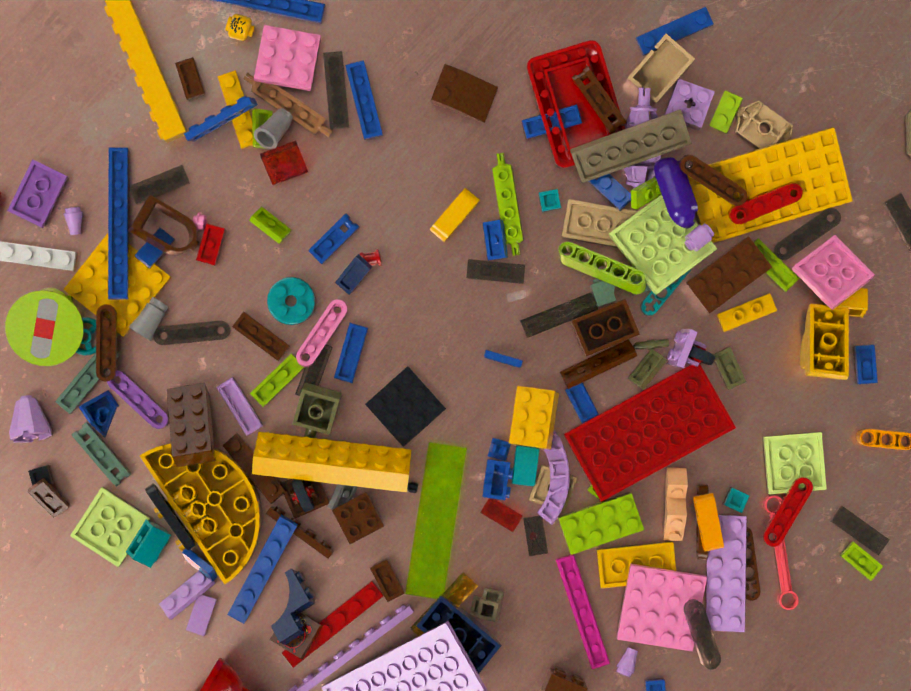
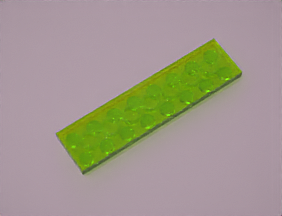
(435, 520)

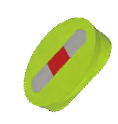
(44, 327)

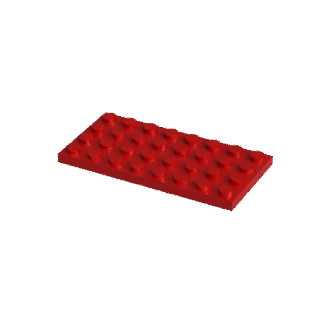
(649, 431)

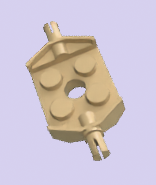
(749, 123)

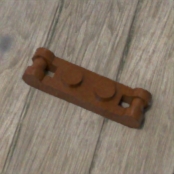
(599, 100)

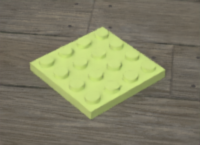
(658, 245)

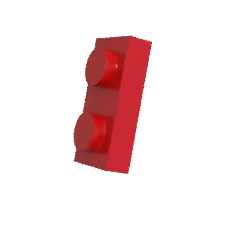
(210, 244)

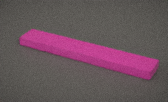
(582, 611)

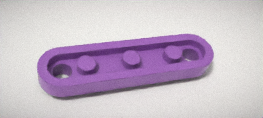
(139, 400)

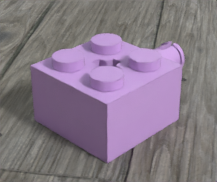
(699, 98)

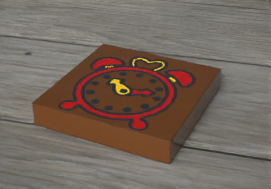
(302, 643)

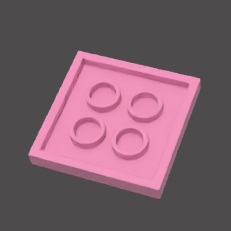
(287, 58)
(833, 272)

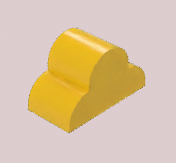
(826, 342)

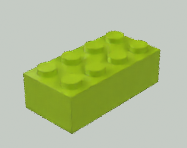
(600, 523)

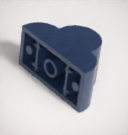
(472, 634)

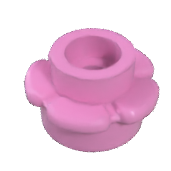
(200, 221)

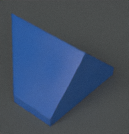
(100, 411)

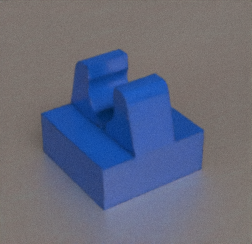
(499, 449)

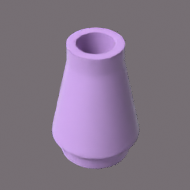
(74, 219)
(627, 663)

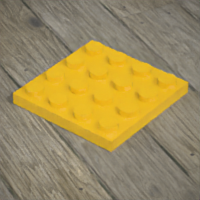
(90, 285)

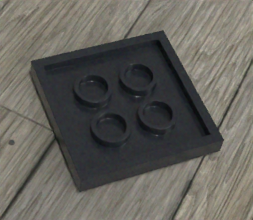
(405, 406)

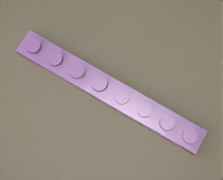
(355, 648)

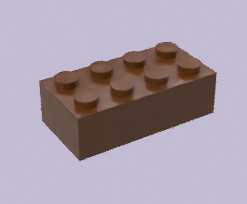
(729, 274)
(190, 425)

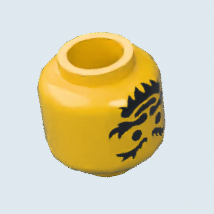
(239, 27)

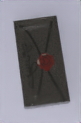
(535, 535)

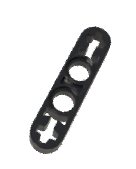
(170, 516)

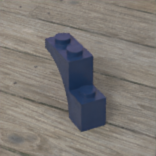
(300, 598)

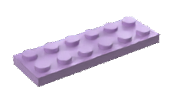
(728, 577)

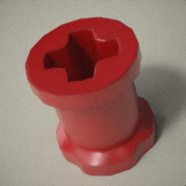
(372, 258)

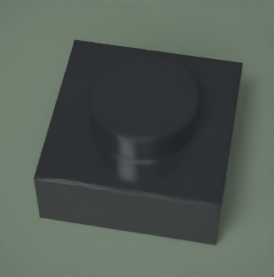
(40, 473)

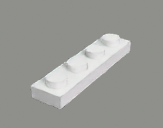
(37, 256)

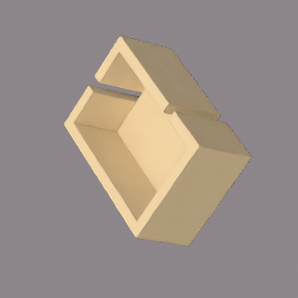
(661, 68)

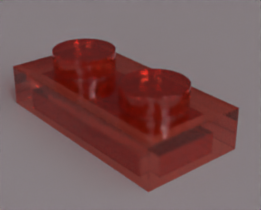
(501, 514)

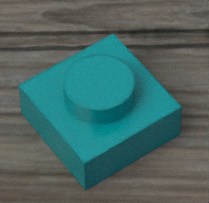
(549, 200)
(736, 500)

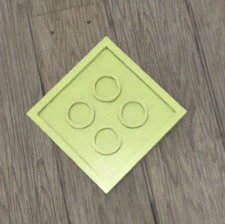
(794, 457)
(109, 526)

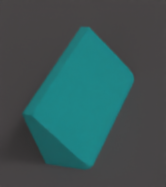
(525, 465)

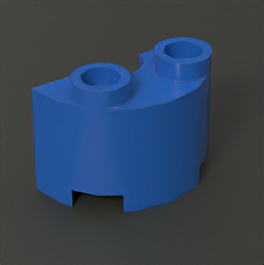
(496, 480)

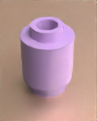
(698, 237)

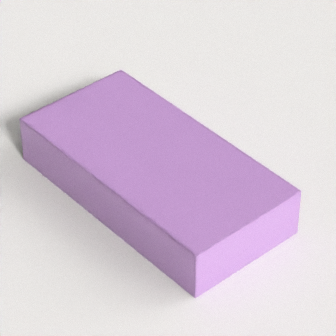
(201, 614)

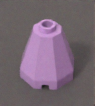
(28, 421)

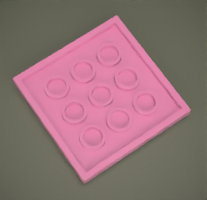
(655, 605)

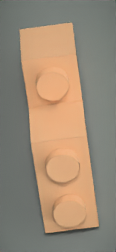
(675, 504)

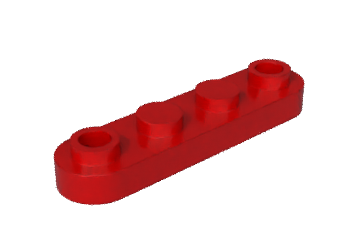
(766, 203)
(787, 511)

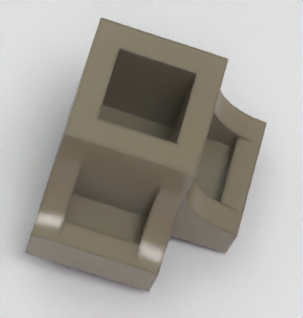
(488, 606)

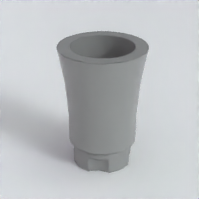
(273, 129)
(149, 318)

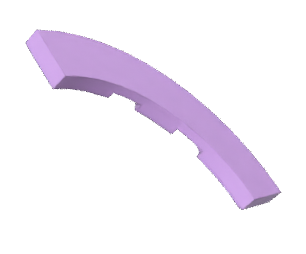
(559, 481)

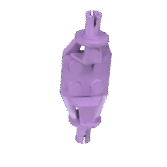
(640, 113)

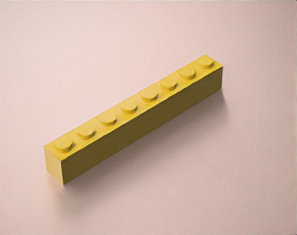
(146, 68)

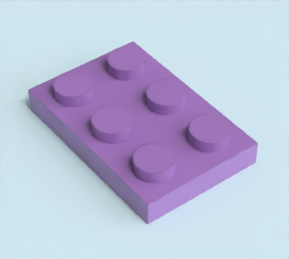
(37, 193)

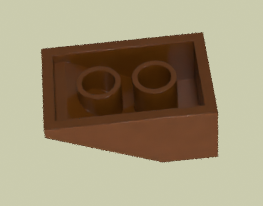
(464, 93)

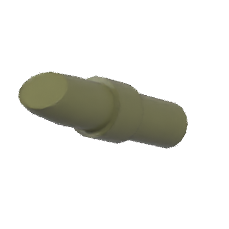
(651, 344)

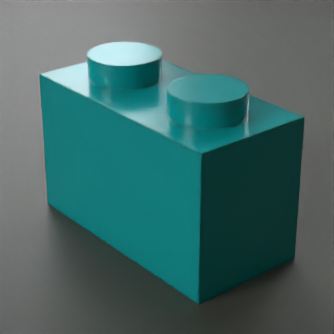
(148, 543)

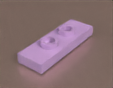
(239, 406)

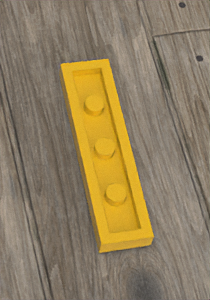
(232, 92)

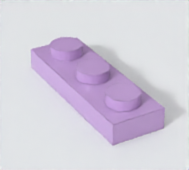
(185, 594)

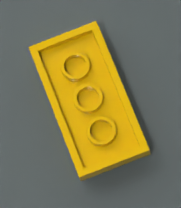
(615, 562)

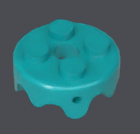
(301, 310)

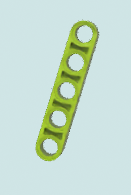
(608, 274)

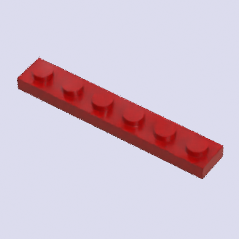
(340, 618)

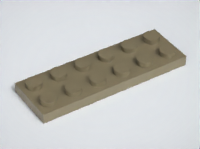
(631, 146)

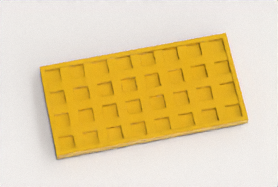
(808, 160)

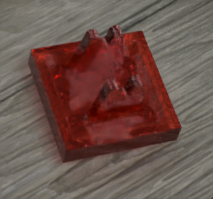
(284, 162)

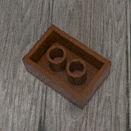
(605, 327)

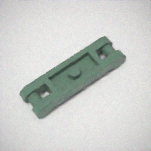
(101, 454)

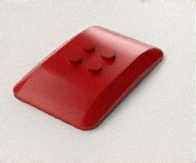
(555, 90)

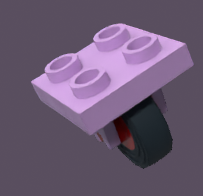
(683, 349)

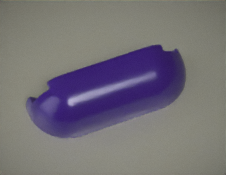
(676, 191)

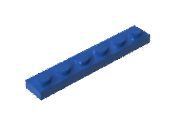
(262, 569)

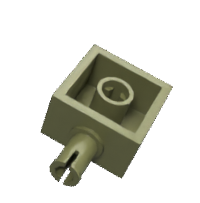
(312, 419)

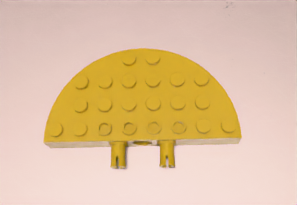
(214, 504)

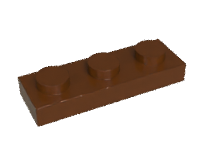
(261, 336)

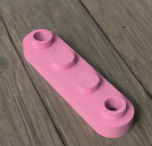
(321, 333)

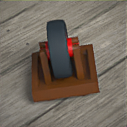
(304, 496)

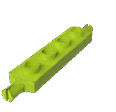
(508, 203)

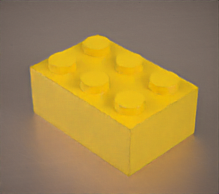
(534, 417)

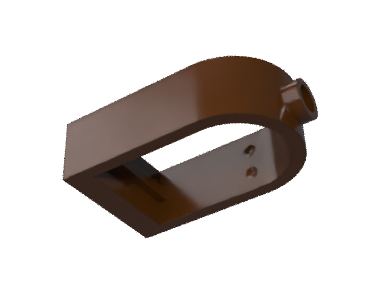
(142, 217)

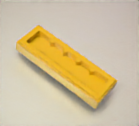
(746, 312)

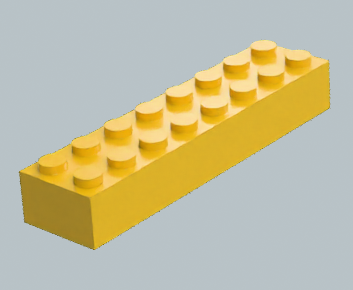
(331, 461)

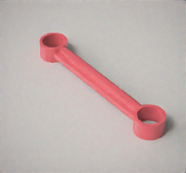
(782, 563)

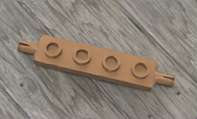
(281, 99)

